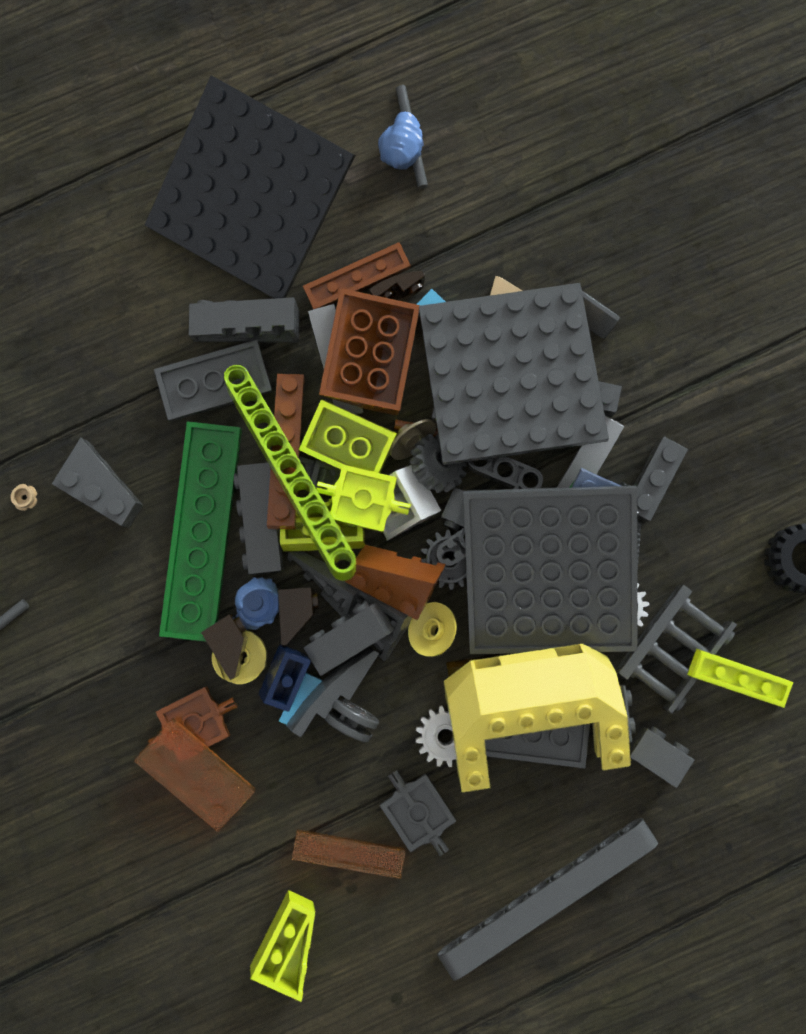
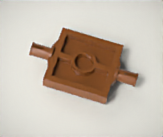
(199, 716)

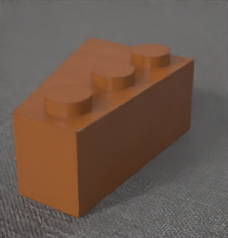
(396, 580)

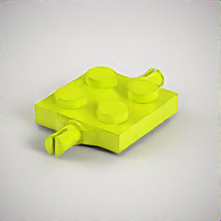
(363, 498)

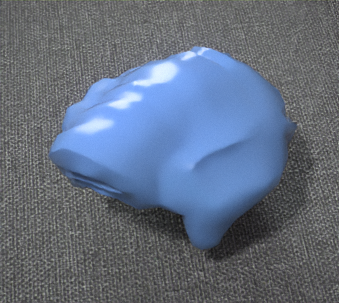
(401, 142)
(257, 602)

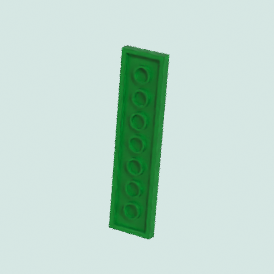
(200, 530)

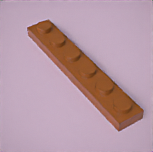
(289, 417)

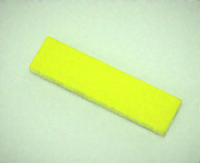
(740, 678)

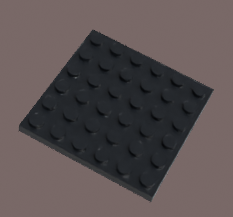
(248, 189)

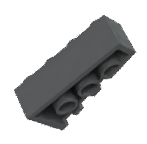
(245, 321)

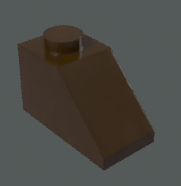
(295, 611)
(228, 643)

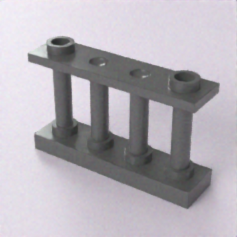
(663, 623)

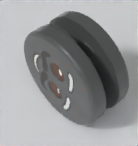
(352, 720)

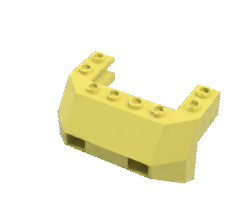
(534, 695)

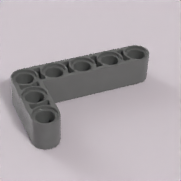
(517, 468)

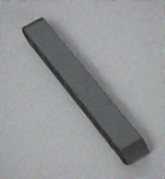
(547, 899)

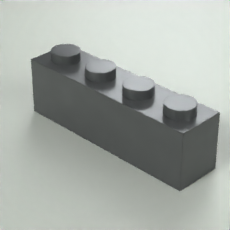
(262, 544)

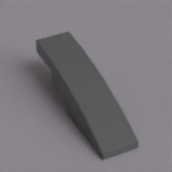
(341, 681)

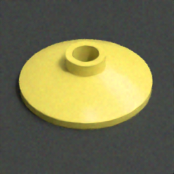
(422, 631)

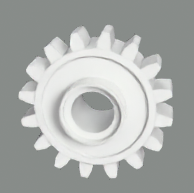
(429, 738)

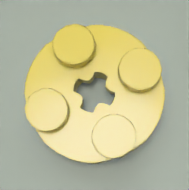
(254, 662)

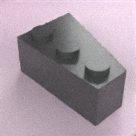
(97, 485)

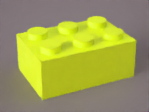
(347, 439)

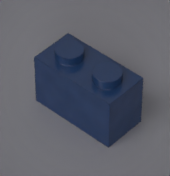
(284, 678)

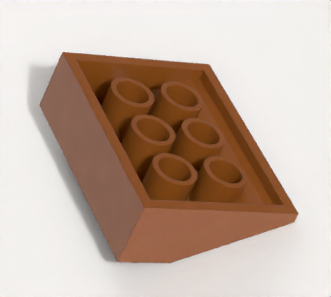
(369, 351)

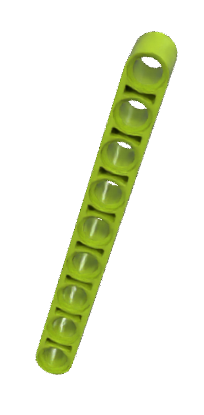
(293, 482)

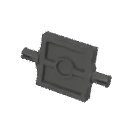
(418, 812)

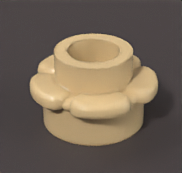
(17, 494)

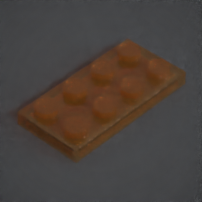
(195, 774)

